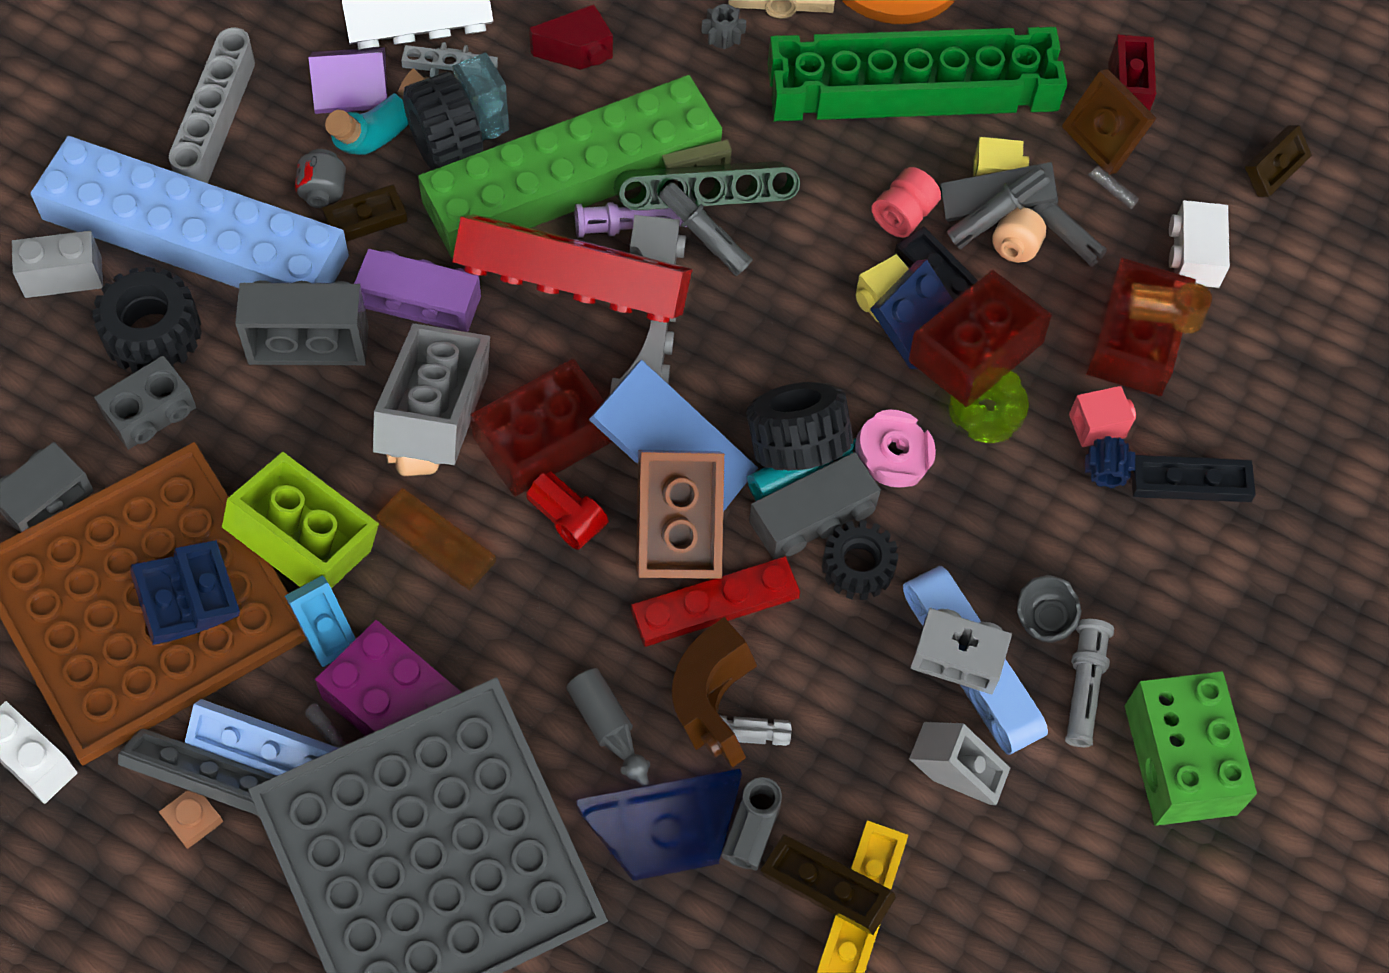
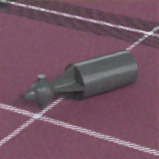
(607, 721)

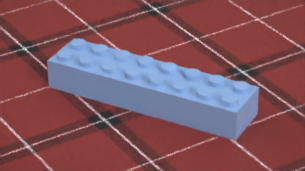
(184, 219)

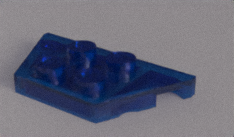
(665, 824)

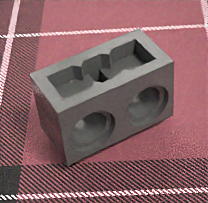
(140, 395)

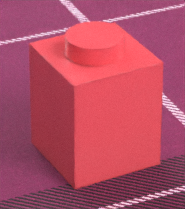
(1102, 415)

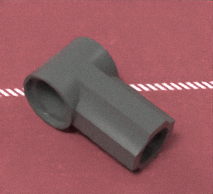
(752, 826)

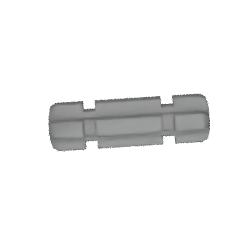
(759, 730)

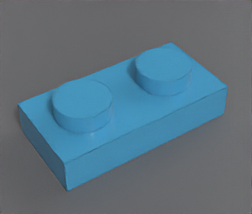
(321, 619)

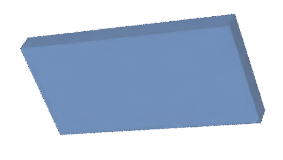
(653, 416)

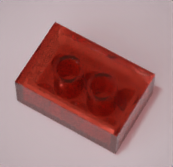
(979, 338)
(1135, 350)
(540, 426)

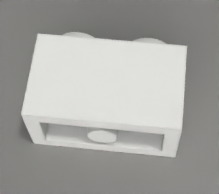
(1200, 242)
(32, 755)

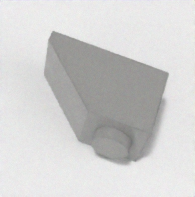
(960, 761)

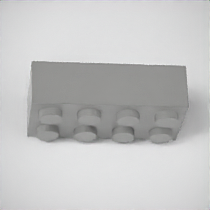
(431, 394)

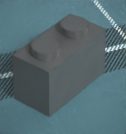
(42, 488)

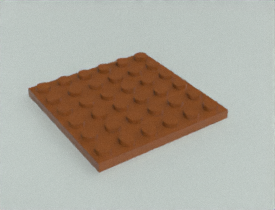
(81, 621)

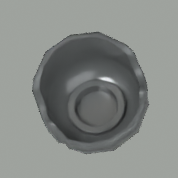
(1048, 608)

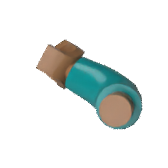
(373, 129)

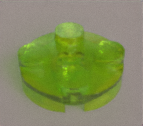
(996, 424)

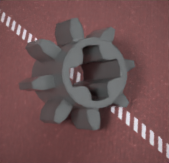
(723, 26)

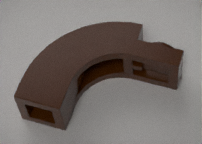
(701, 679)

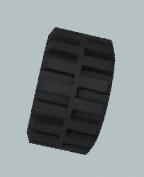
(442, 120)
(139, 296)
(800, 426)

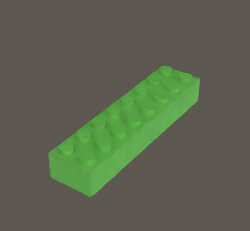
(570, 161)

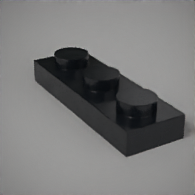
(1193, 478)

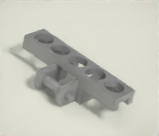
(438, 56)

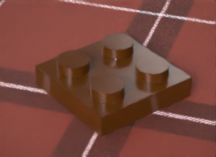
(1108, 122)

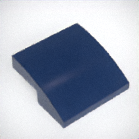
(184, 592)

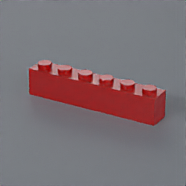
(572, 266)

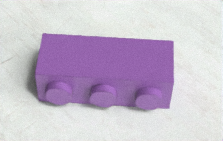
(418, 290)

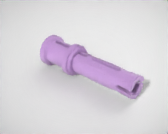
(606, 218)

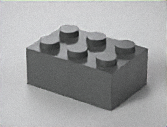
(302, 323)

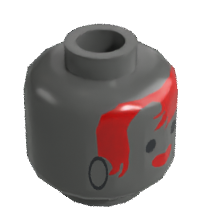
(320, 178)

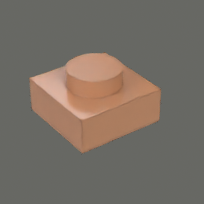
(191, 817)

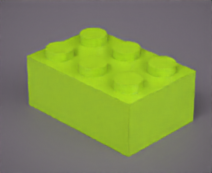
(299, 523)

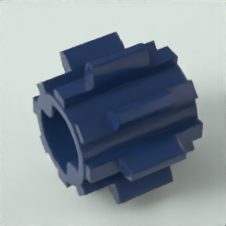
(1110, 462)

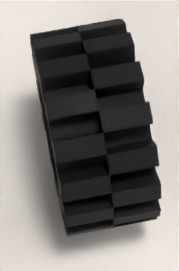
(859, 538)

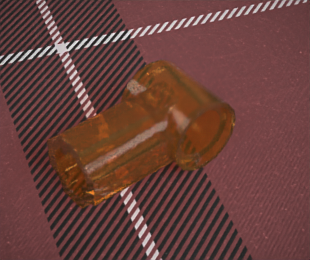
(1171, 305)

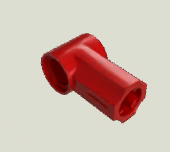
(574, 517)

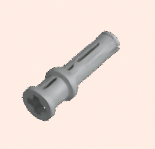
(1090, 664)

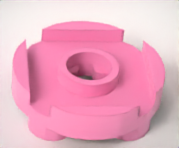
(885, 466)

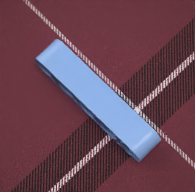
(1010, 709)

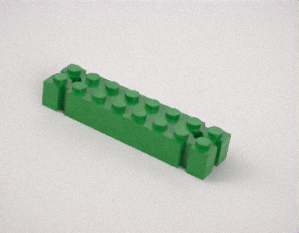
(915, 73)

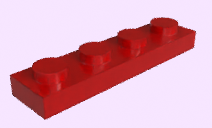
(712, 600)

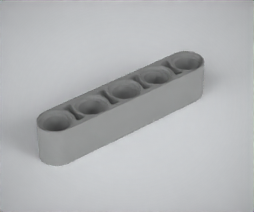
(213, 105)

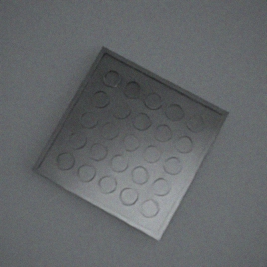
(429, 846)

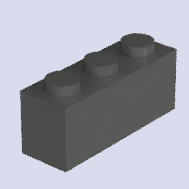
(814, 506)

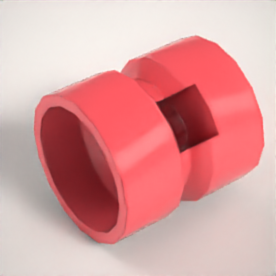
(906, 202)

